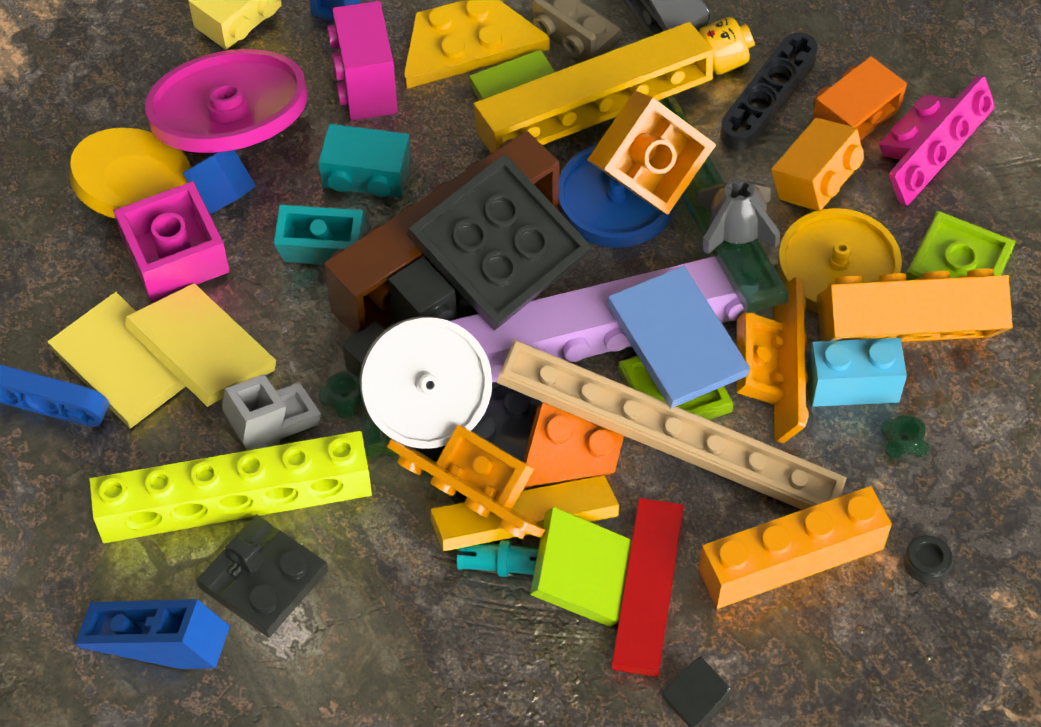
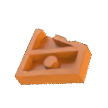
(569, 448)

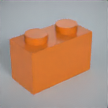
(862, 97)

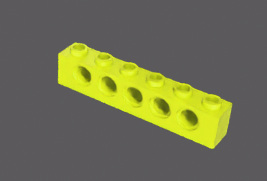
(230, 487)

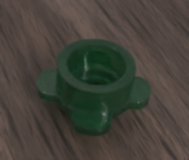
(336, 385)
(905, 426)
(375, 445)

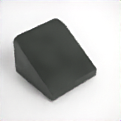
(697, 693)

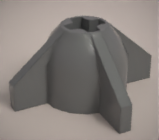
(738, 214)

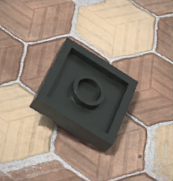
(262, 575)

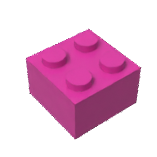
(363, 61)
(172, 241)

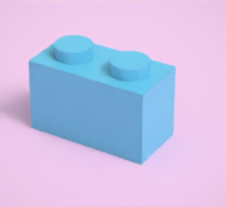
(856, 372)

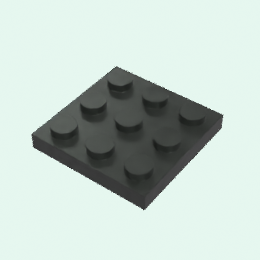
(499, 241)

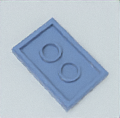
(677, 336)

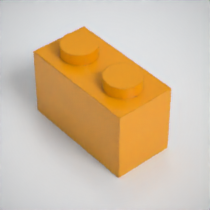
(818, 164)

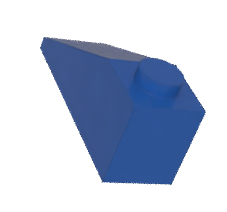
(156, 632)

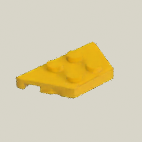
(468, 38)

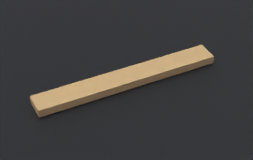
(668, 429)

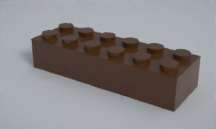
(361, 272)

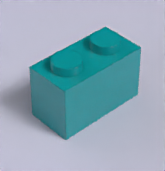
(365, 160)
(316, 233)

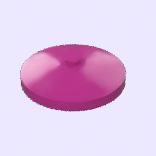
(226, 100)

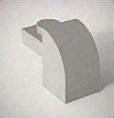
(266, 415)

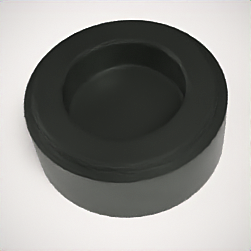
(928, 559)

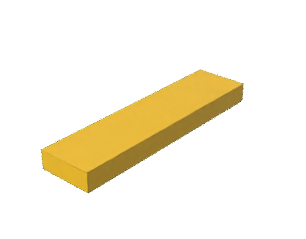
(585, 498)

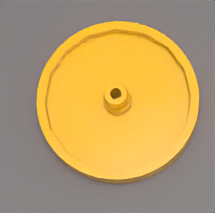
(123, 168)
(835, 246)

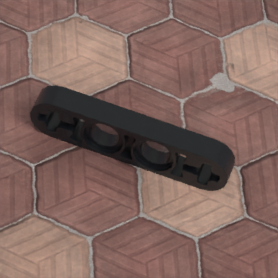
(774, 93)

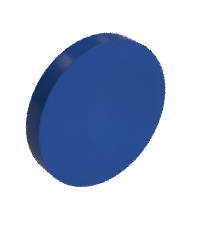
(604, 208)

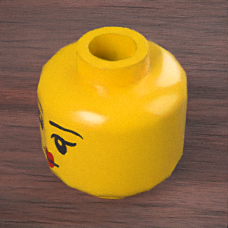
(729, 44)

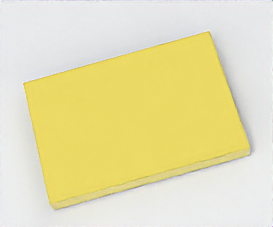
(199, 343)
(115, 361)

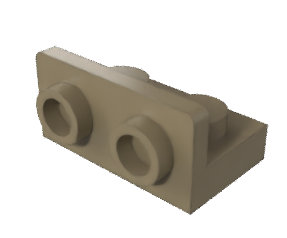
(575, 27)

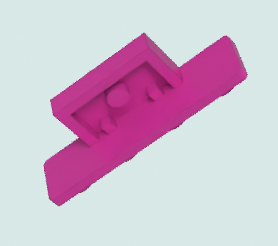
(932, 135)

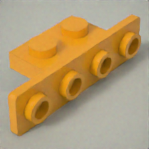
(777, 361)
(480, 472)

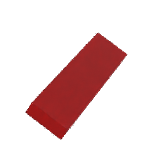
(648, 588)

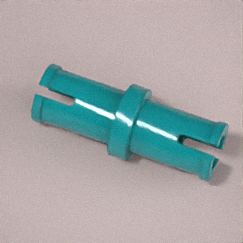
(501, 558)

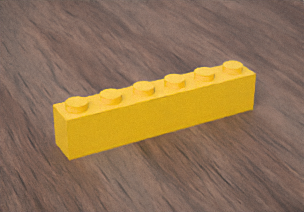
(596, 88)

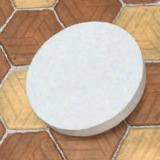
(425, 381)

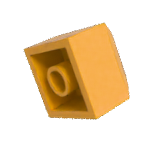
(651, 151)

